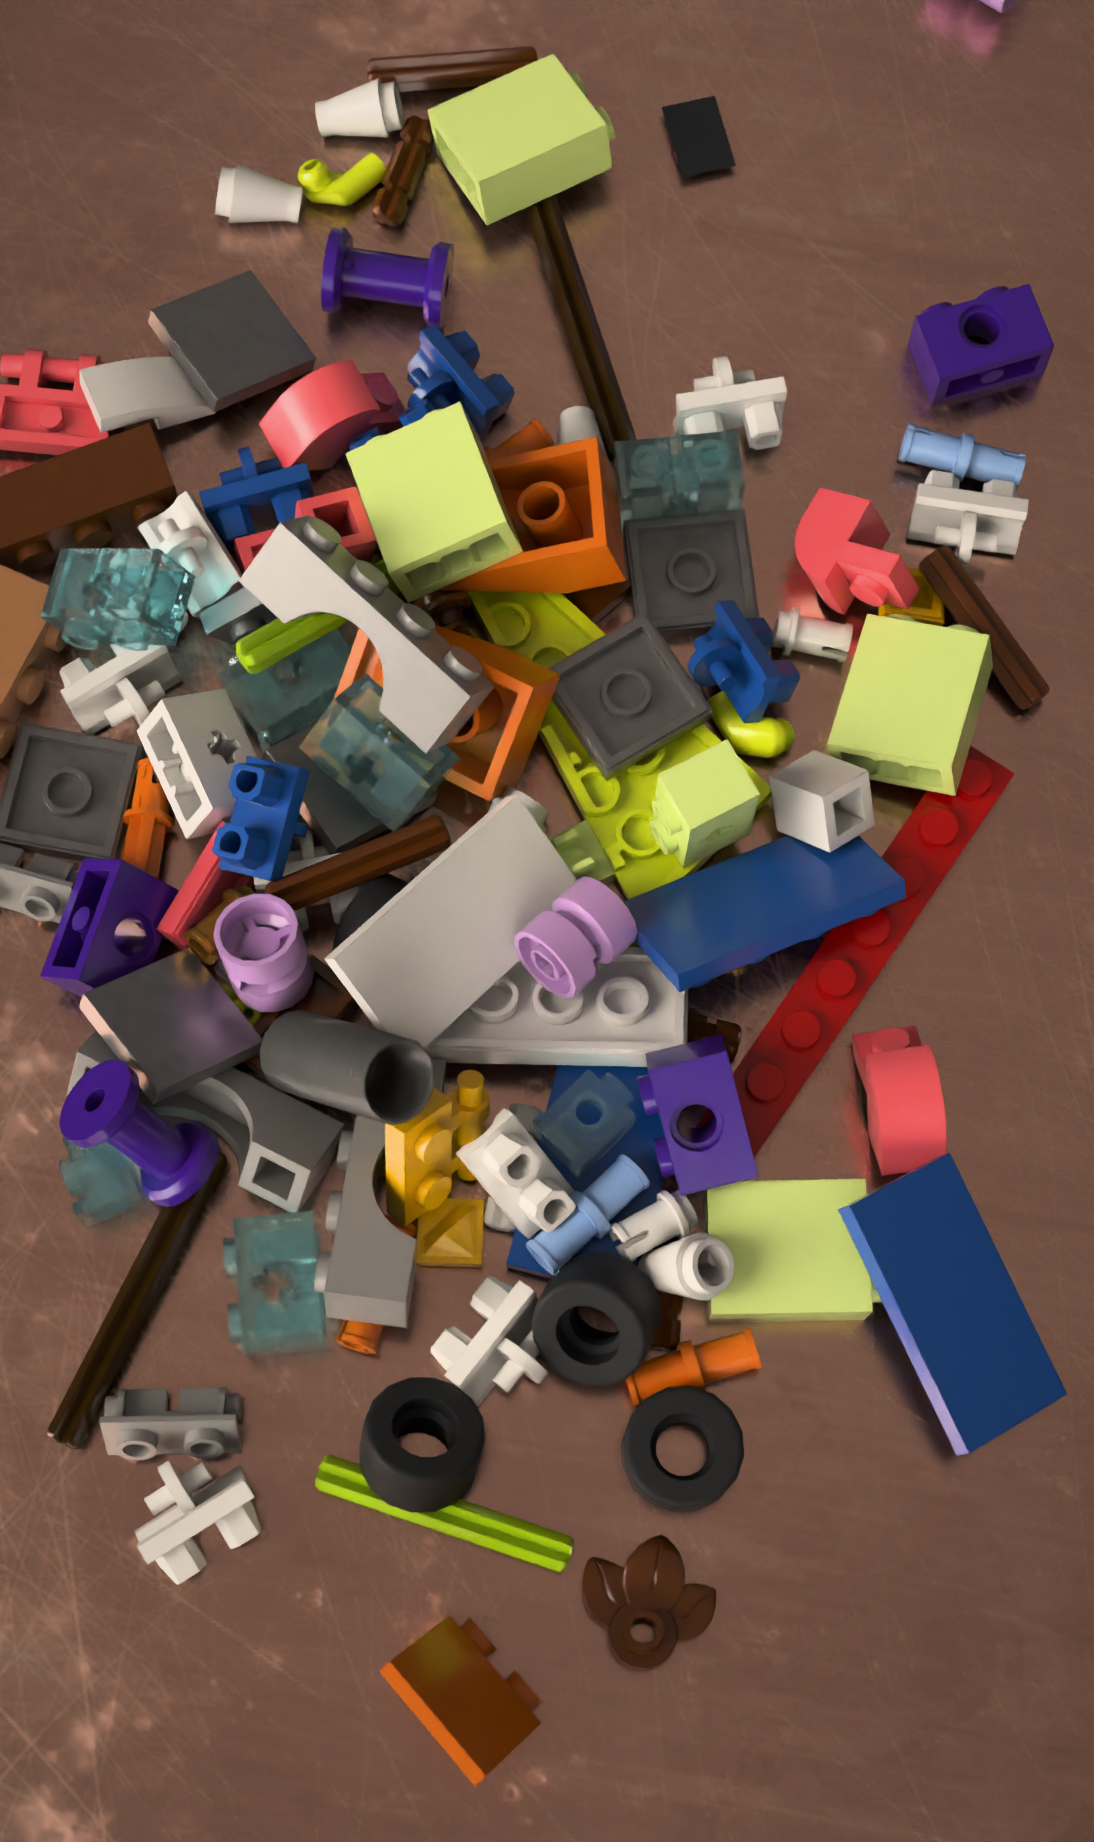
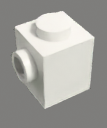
(822, 800)

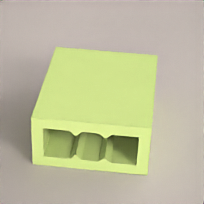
(522, 138)
(433, 502)
(912, 702)
(788, 1252)

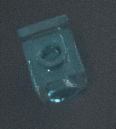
(579, 1144)
(103, 1179)

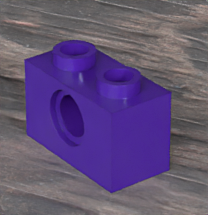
(959, 368)
(107, 903)
(706, 1154)

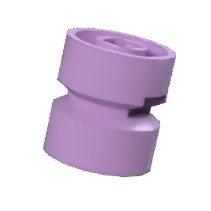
(582, 929)
(264, 952)

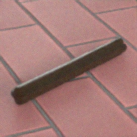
(580, 323)
(128, 1315)

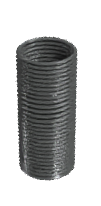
(348, 1066)

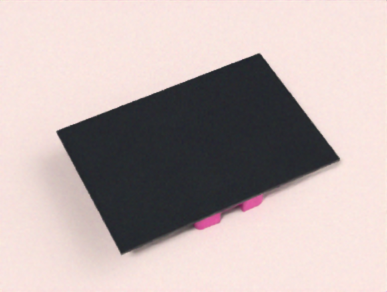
(698, 136)

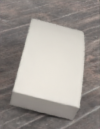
(141, 390)

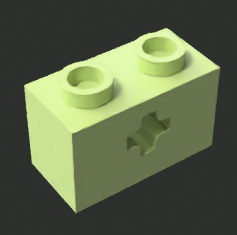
(703, 804)

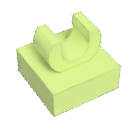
(583, 853)

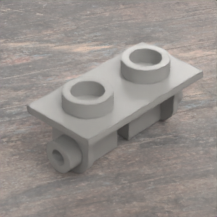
(40, 889)
(141, 1427)

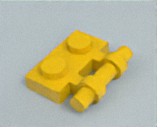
(425, 1148)

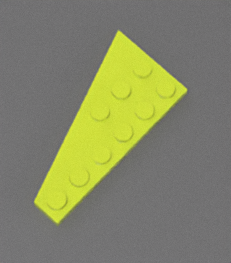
(618, 810)

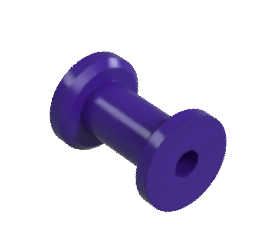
(386, 277)
(108, 1110)

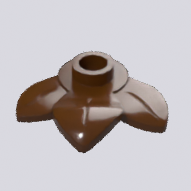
(445, 605)
(650, 1593)

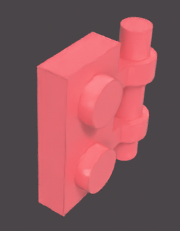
(46, 418)

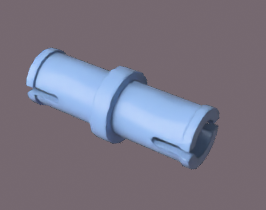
(960, 455)
(591, 1215)

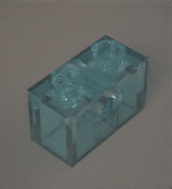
(678, 475)
(117, 597)
(274, 705)
(375, 757)
(298, 1319)

